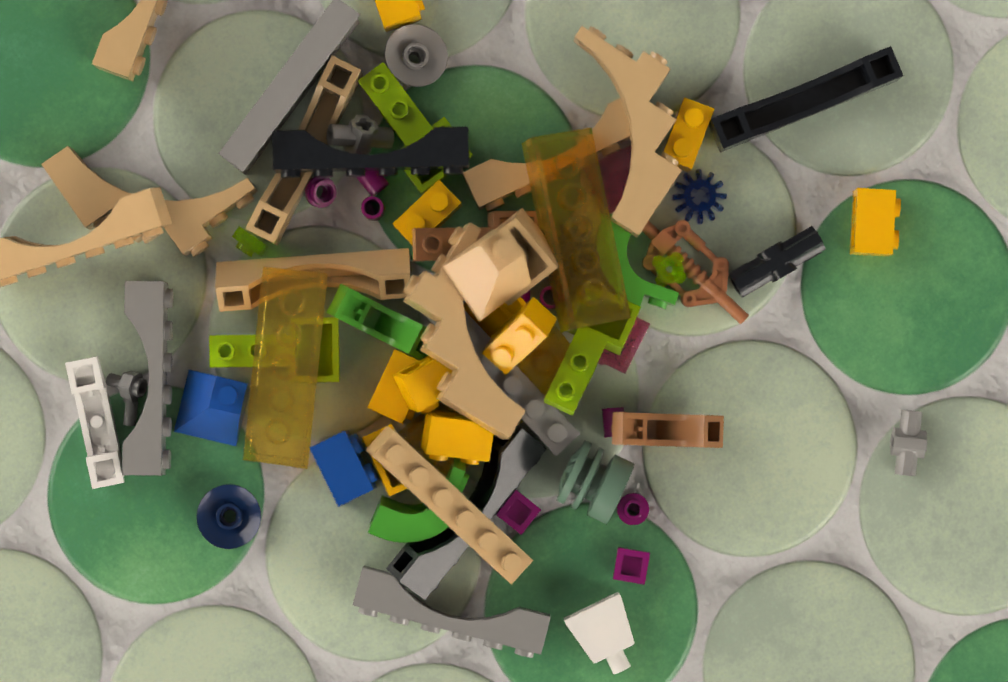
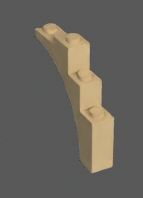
(636, 84)
(95, 199)
(448, 342)

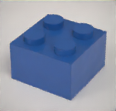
(344, 467)

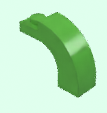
(635, 286)
(378, 321)
(415, 522)

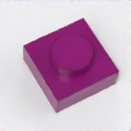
(518, 512)
(631, 565)

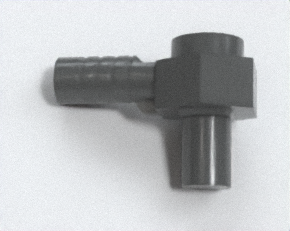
(131, 387)

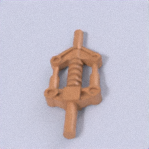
(711, 288)

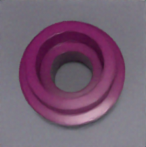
(328, 195)
(633, 519)

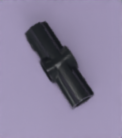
(776, 261)

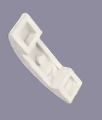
(96, 422)

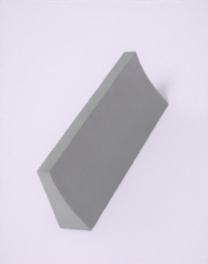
(290, 85)

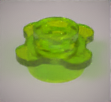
(676, 275)

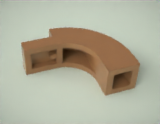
(667, 430)

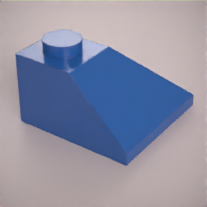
(212, 407)

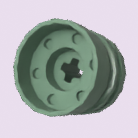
(595, 481)

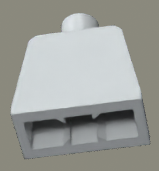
(603, 631)

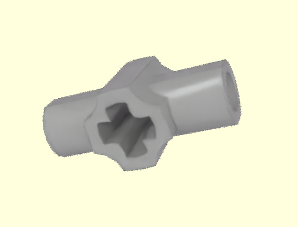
(360, 135)
(908, 442)

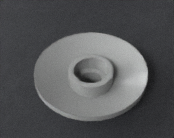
(423, 43)

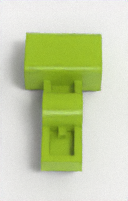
(401, 116)
(238, 351)
(583, 358)

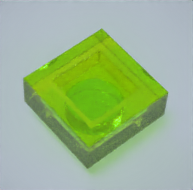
(248, 243)

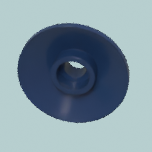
(212, 519)

